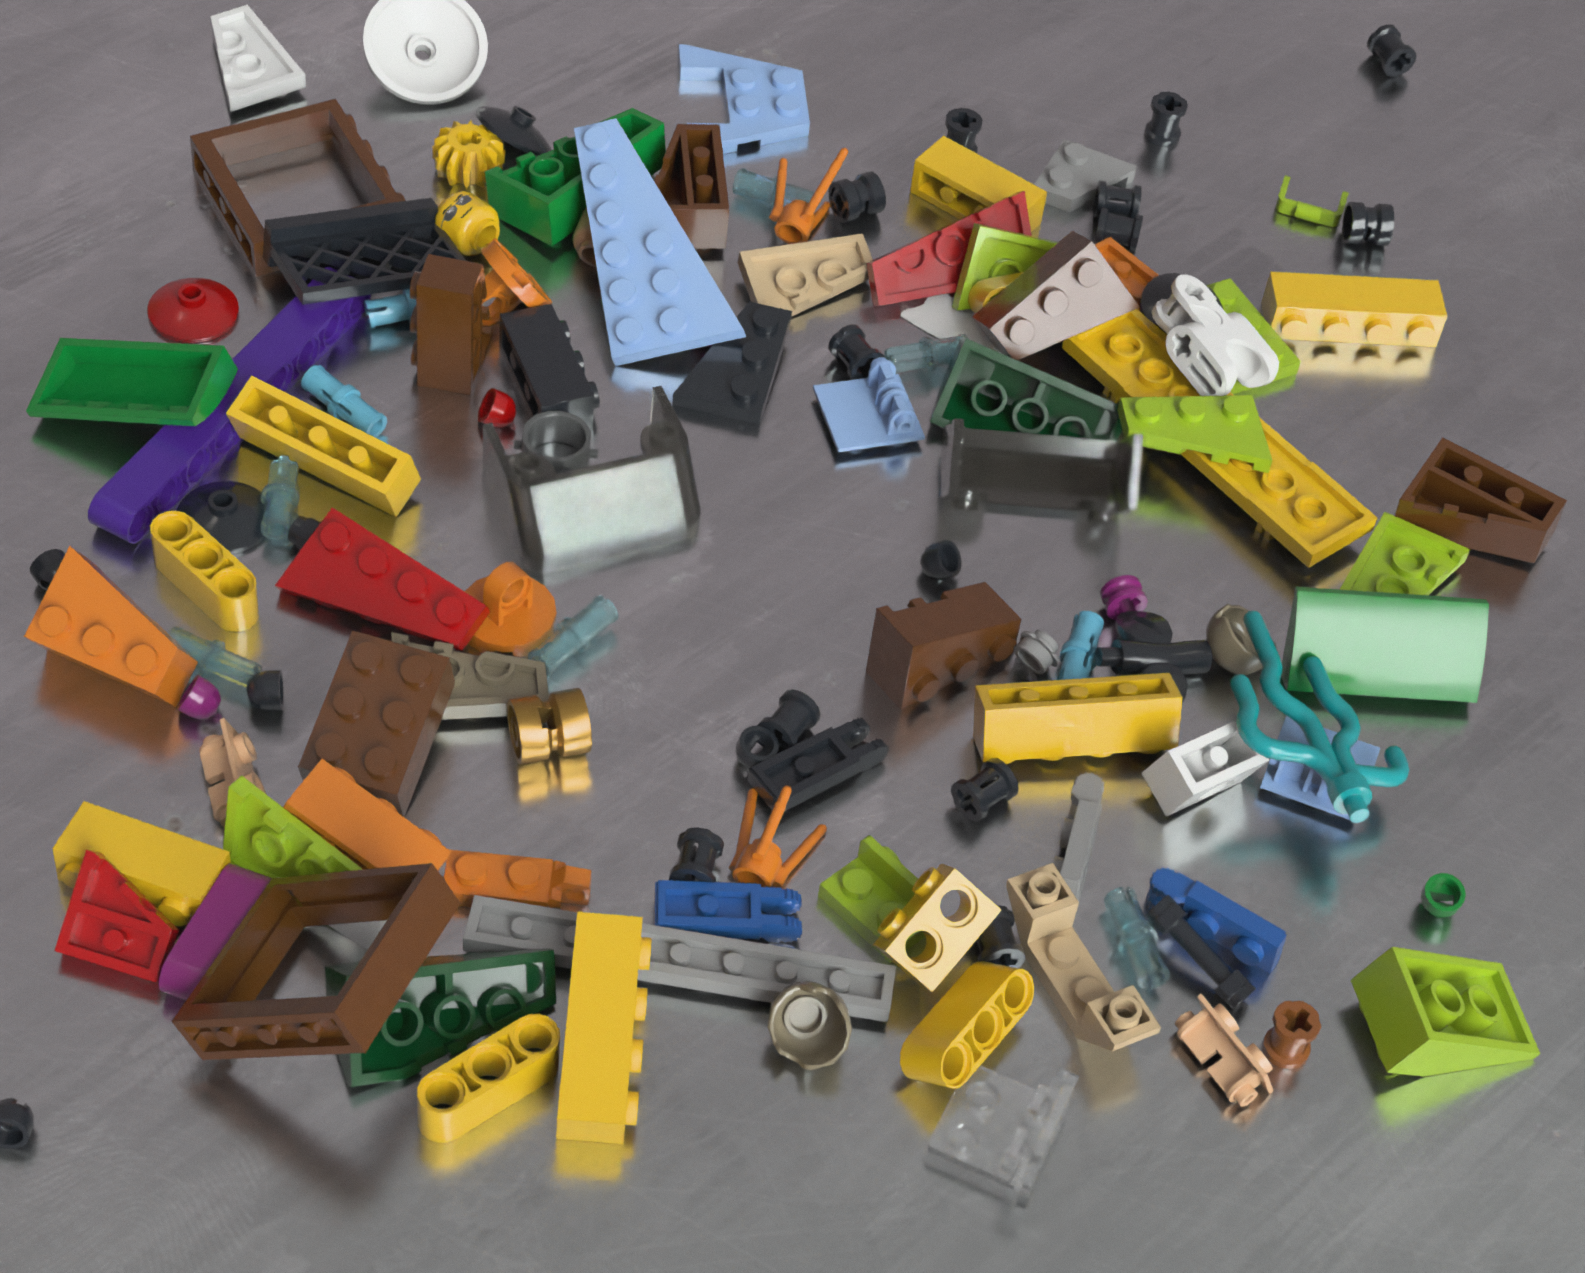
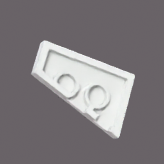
(252, 59)

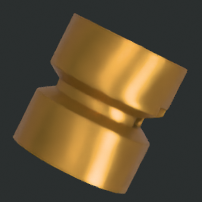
(566, 720)

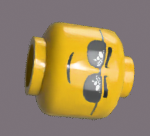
(468, 222)

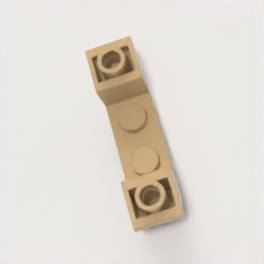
(1044, 921)

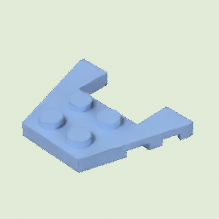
(760, 97)

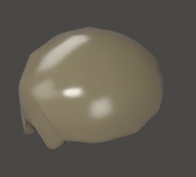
(1231, 642)
(809, 1024)

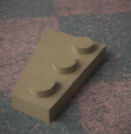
(486, 680)

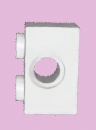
(1201, 768)

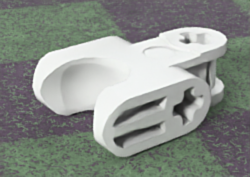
(1211, 344)

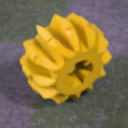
(466, 153)

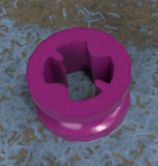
(1123, 595)

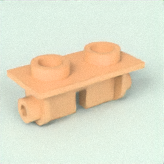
(227, 758)
(1239, 1067)

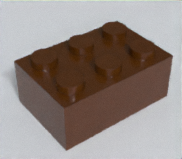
(381, 716)

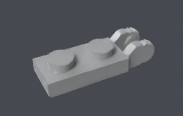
(1080, 831)

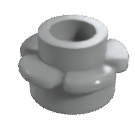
(1037, 651)

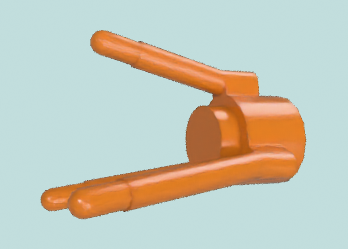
(797, 219)
(761, 860)

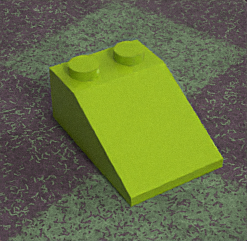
(1441, 1013)

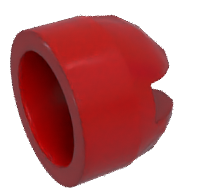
(497, 409)

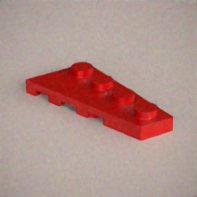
(369, 577)

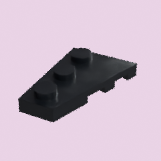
(739, 373)

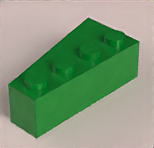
(547, 191)

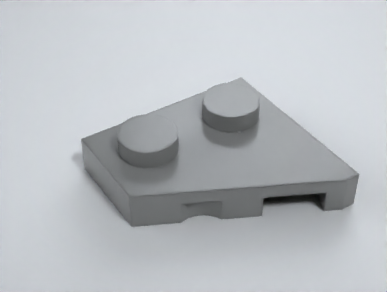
(1075, 172)

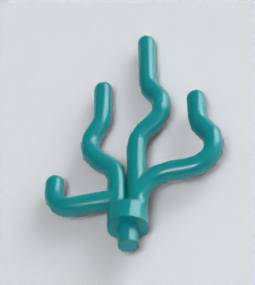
(1345, 780)

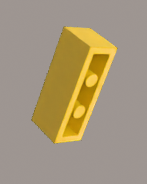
(967, 182)
(161, 864)

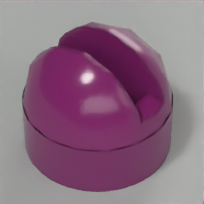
(200, 699)

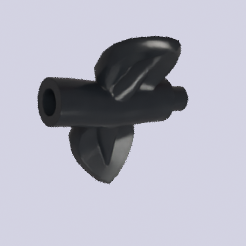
(1148, 650)

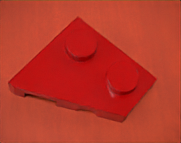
(114, 923)

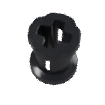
(1391, 50)
(1164, 125)
(963, 126)
(1104, 193)
(1120, 228)
(853, 350)
(792, 717)
(984, 789)
(695, 861)
(998, 941)

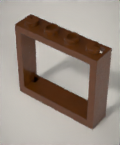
(271, 135)
(221, 1011)

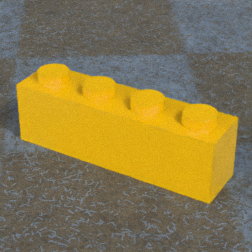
(1354, 309)
(324, 446)
(1077, 717)
(599, 1029)

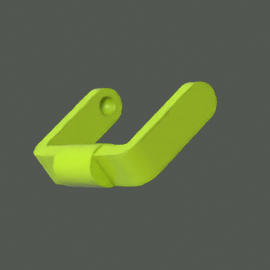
(1307, 211)

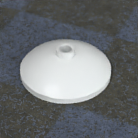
(443, 30)

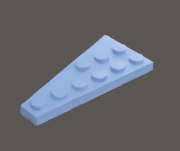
(648, 271)

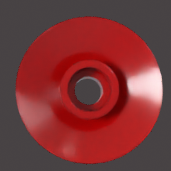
(193, 310)

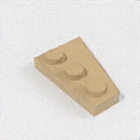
(804, 272)

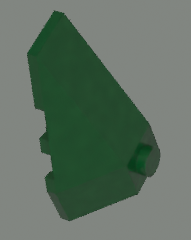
(1014, 397)
(448, 1007)

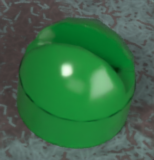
(1442, 888)

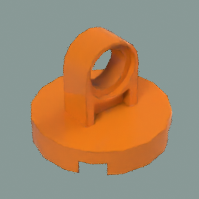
(509, 283)
(520, 611)

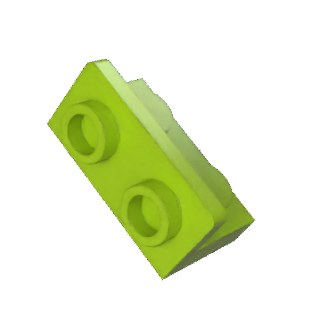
(870, 890)

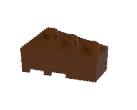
(696, 184)

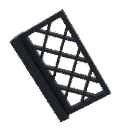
(355, 233)

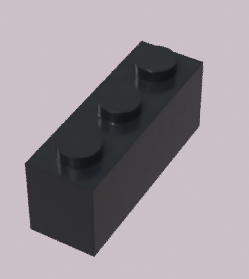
(545, 364)

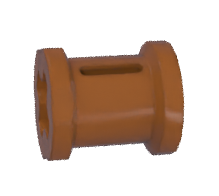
(1289, 1040)

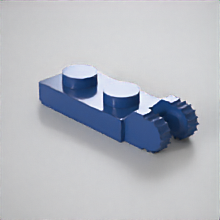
(728, 909)
(1220, 919)

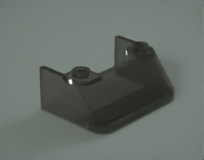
(1040, 471)
(600, 507)

